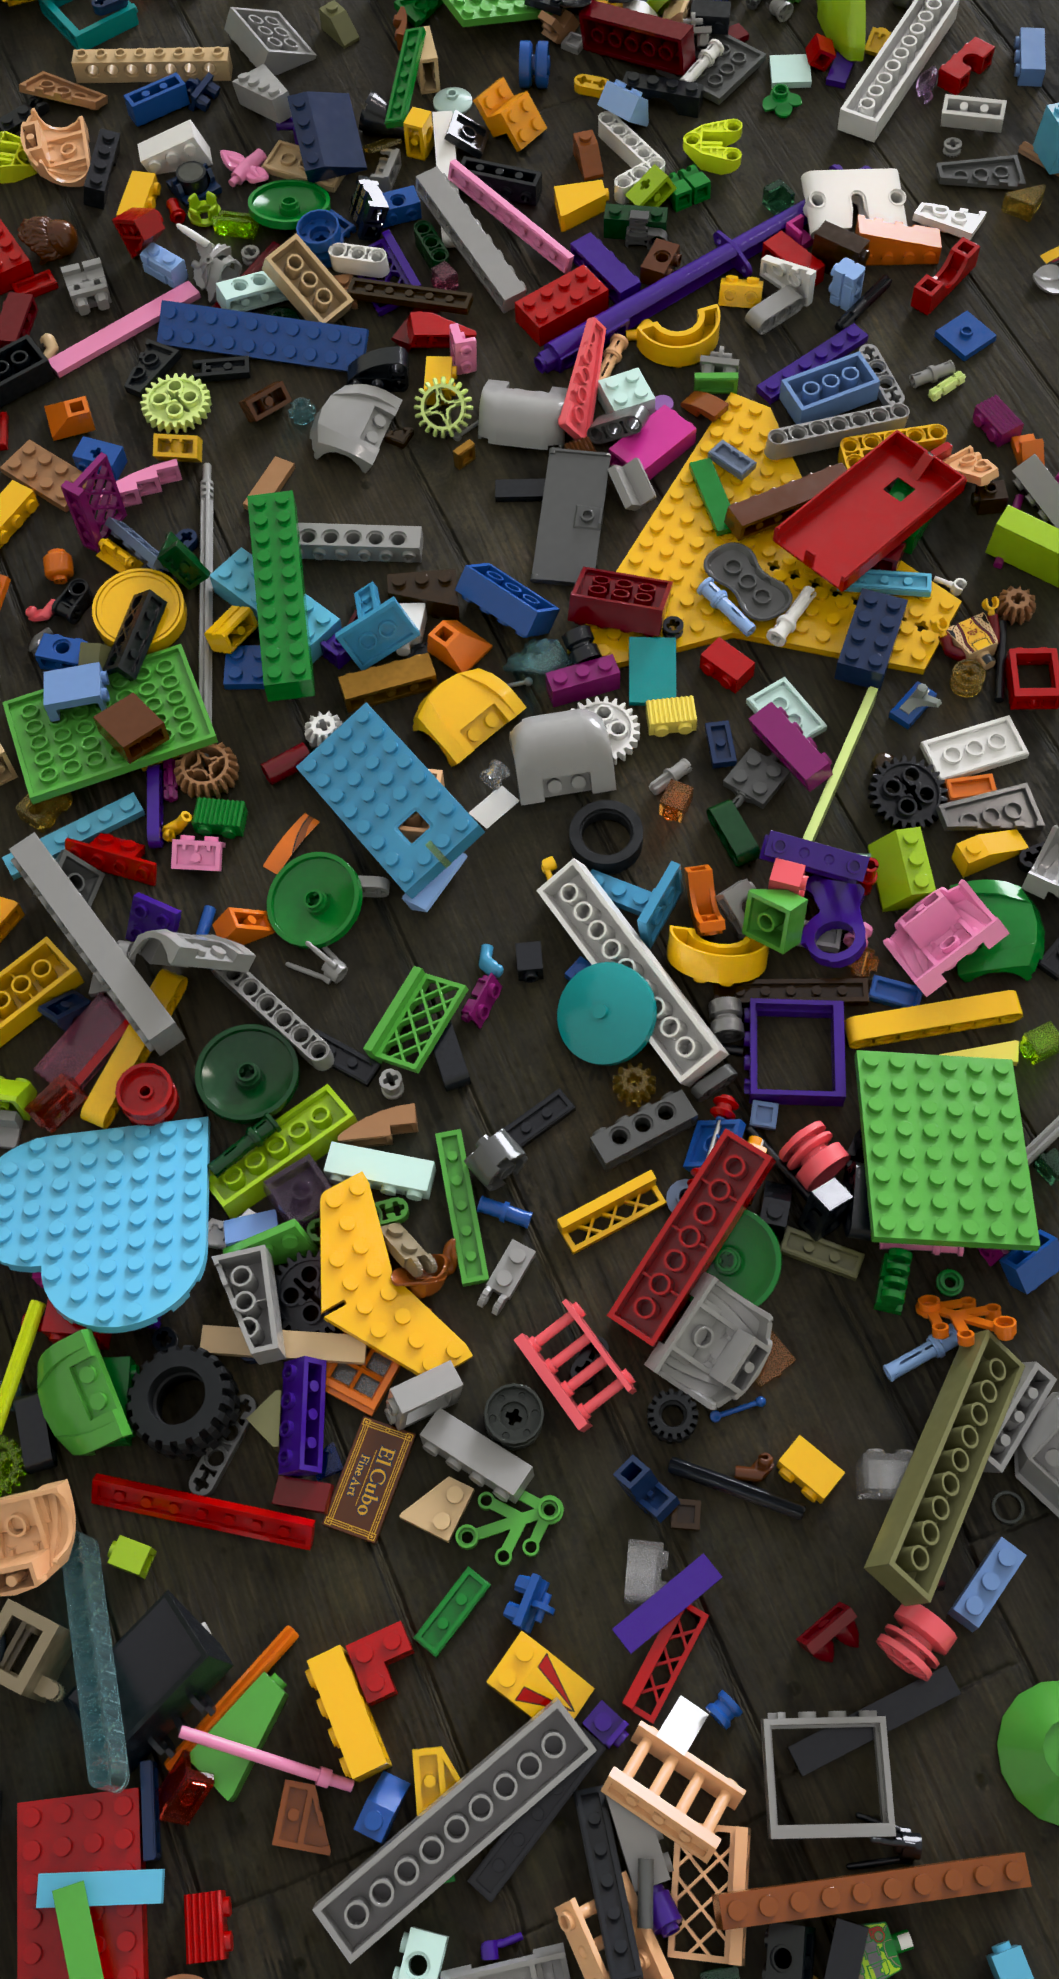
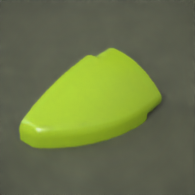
(844, 24)

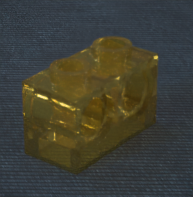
(49, 809)

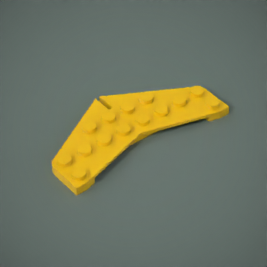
(359, 1274)

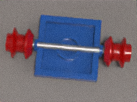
(709, 1131)

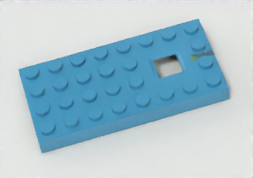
(376, 787)

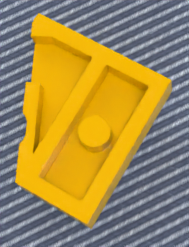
(432, 1775)

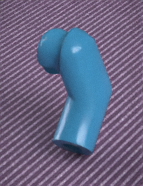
(487, 963)

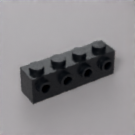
(508, 181)

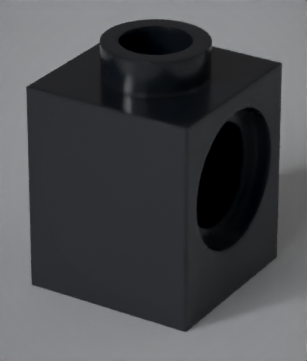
(529, 961)

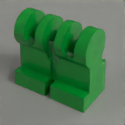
(691, 188)
(893, 1281)

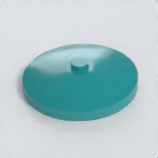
(606, 1013)

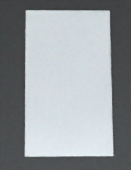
(494, 807)
(682, 1725)

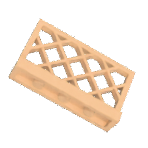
(737, 1880)

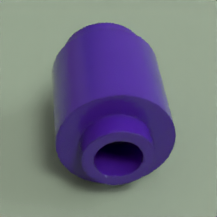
(665, 1912)

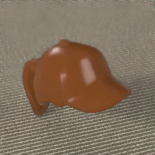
(429, 1284)

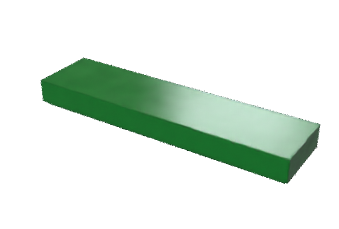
(711, 493)

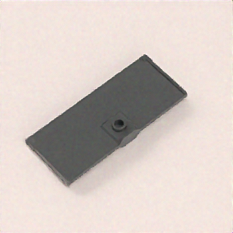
(570, 515)

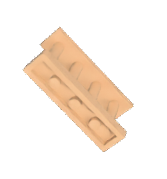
(660, 1814)
(586, 1949)

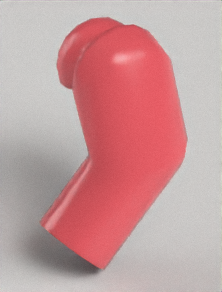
(40, 615)

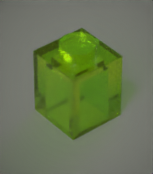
(1040, 1043)

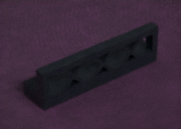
(135, 635)

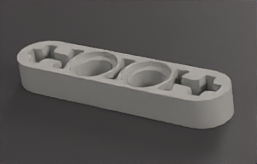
(885, 376)

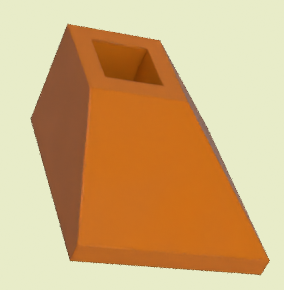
(69, 418)
(457, 645)

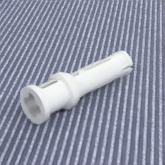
(705, 60)
(787, 622)

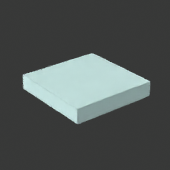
(790, 70)

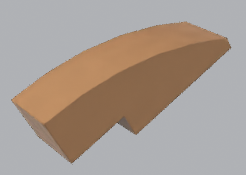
(381, 1126)

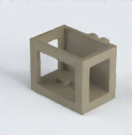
(46, 1660)

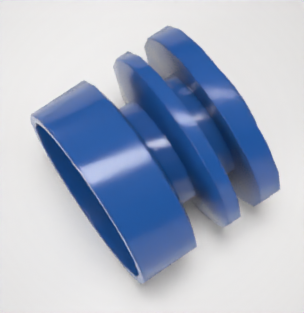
(319, 231)

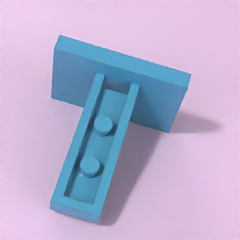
(377, 630)
(652, 906)

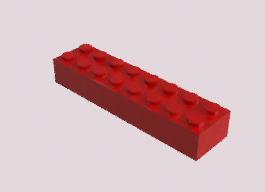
(691, 1238)

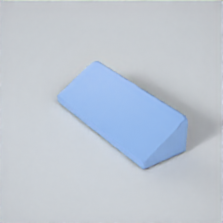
(425, 899)

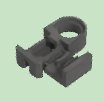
(638, 229)

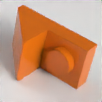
(1025, 446)

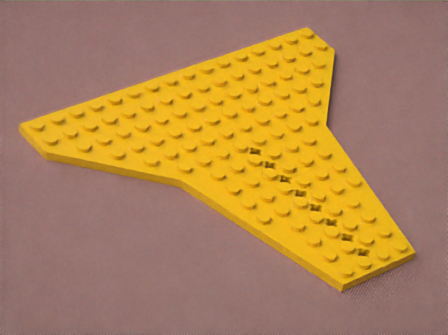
(682, 536)

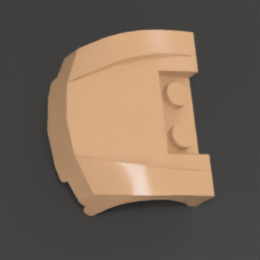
(57, 152)
(35, 1536)

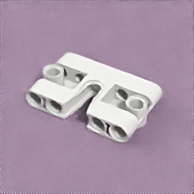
(832, 192)

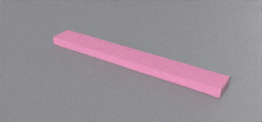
(510, 217)
(119, 331)

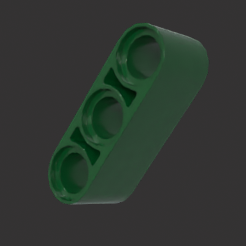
(430, 244)
(733, 833)

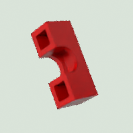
(974, 56)

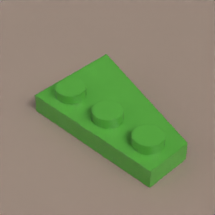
(281, 1241)

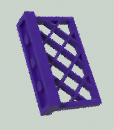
(398, 262)

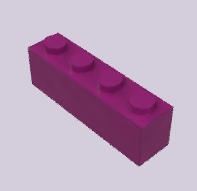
(791, 746)

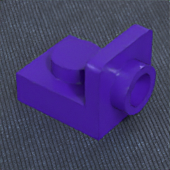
(606, 1726)

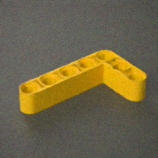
(856, 447)

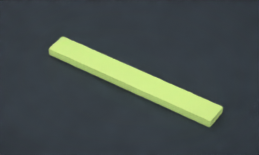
(841, 765)

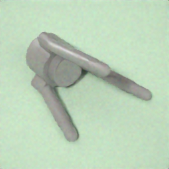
(333, 967)

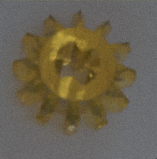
(642, 1079)

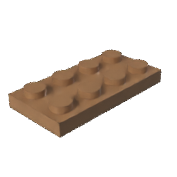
(41, 472)

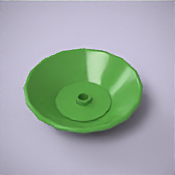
(1031, 1750)

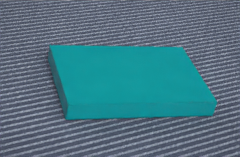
(651, 669)

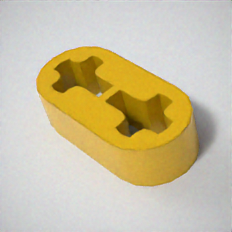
(589, 85)

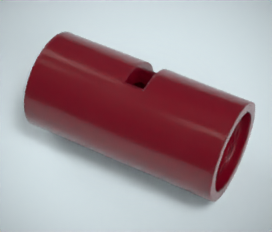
(284, 763)

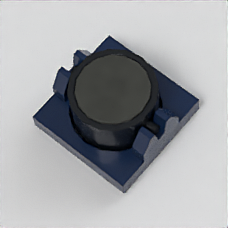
(193, 178)

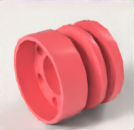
(810, 1150)
(912, 1644)

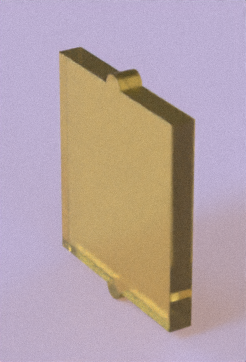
(381, 144)

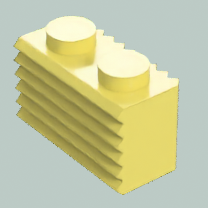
(671, 716)

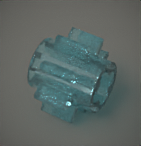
(302, 411)

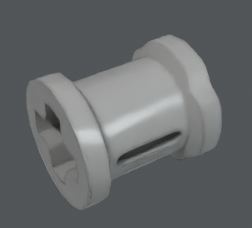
(388, 1091)

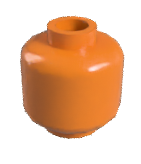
(58, 566)

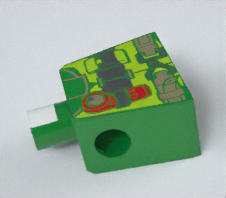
(882, 1951)

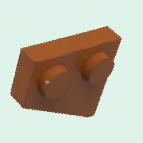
(301, 1820)

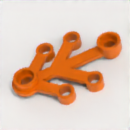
(931, 1308)

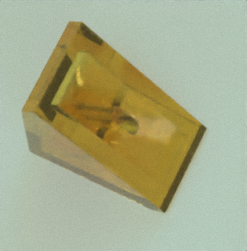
(1024, 202)

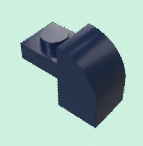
(645, 1489)

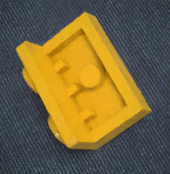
(740, 292)

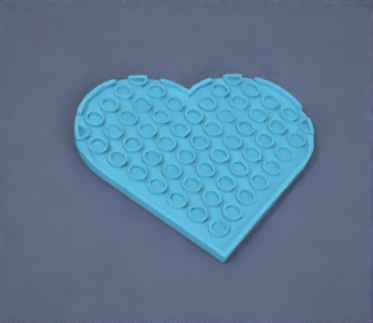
(110, 1219)

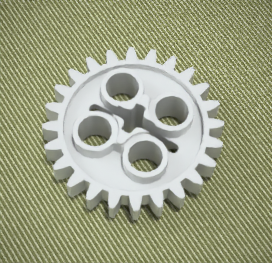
(617, 721)

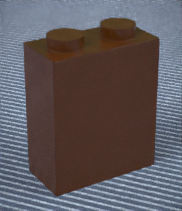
(131, 728)

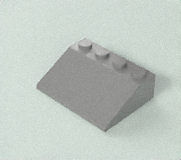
(267, 39)

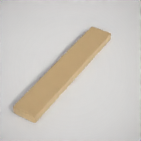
(319, 1345)

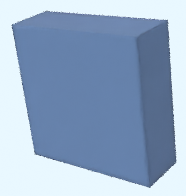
(764, 1115)

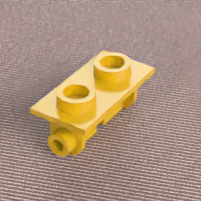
(116, 556)

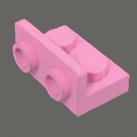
(462, 350)
(197, 855)

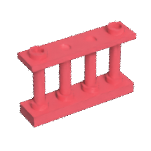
(548, 1368)

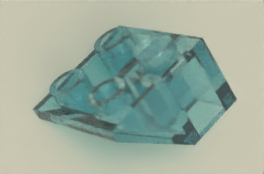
(538, 658)

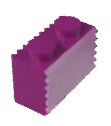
(997, 421)

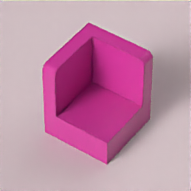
(795, 229)

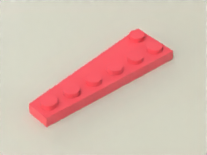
(582, 391)

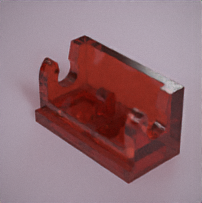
(57, 1102)

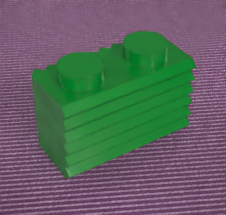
(219, 817)

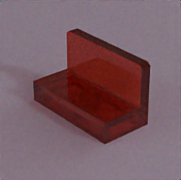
(183, 1791)

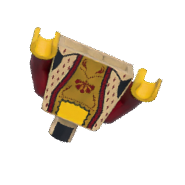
(973, 637)

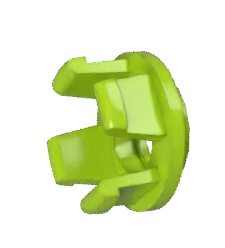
(198, 207)

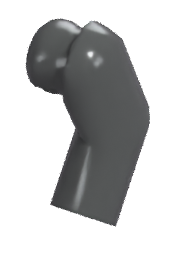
(36, 640)

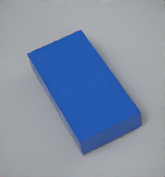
(894, 993)

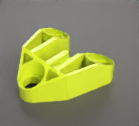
(708, 145)
(13, 159)

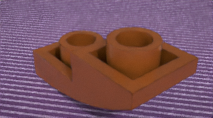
(401, 24)
(705, 404)

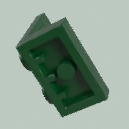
(182, 562)

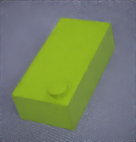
(1027, 544)

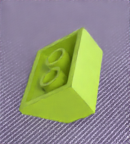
(903, 869)
(16, 1095)

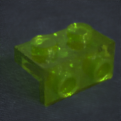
(235, 224)

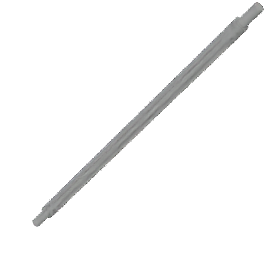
(206, 590)

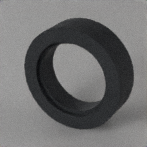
(612, 811)

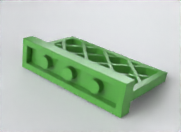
(400, 1014)

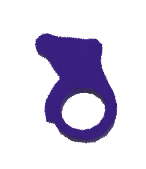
(839, 909)

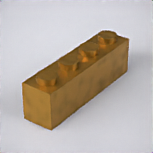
(388, 682)

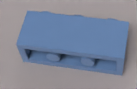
(1030, 57)
(987, 1584)

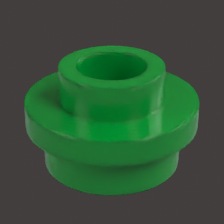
(955, 1277)

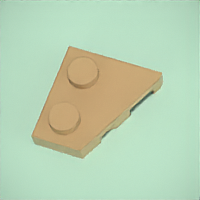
(440, 1508)

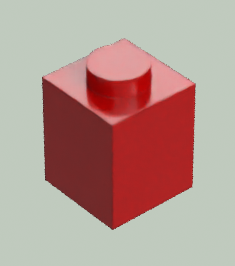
(820, 52)

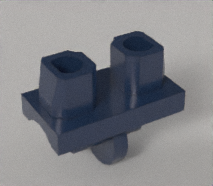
(199, 89)

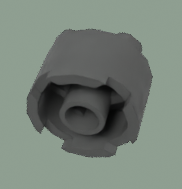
(496, 1159)

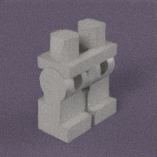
(88, 287)

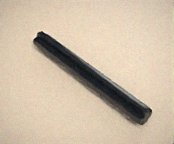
(736, 1488)

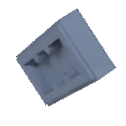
(732, 460)

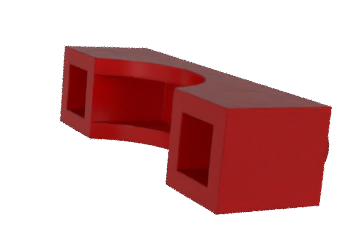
(932, 290)

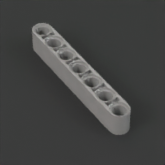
(830, 431)
(277, 1016)

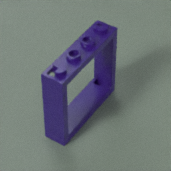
(797, 1008)

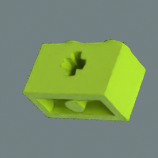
(651, 189)

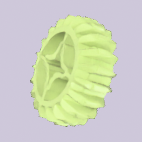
(428, 412)

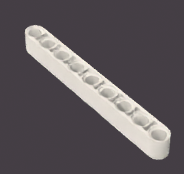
(445, 153)

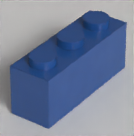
(156, 99)

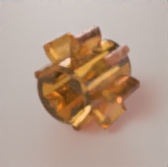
(865, 963)

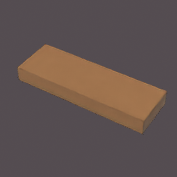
(273, 478)

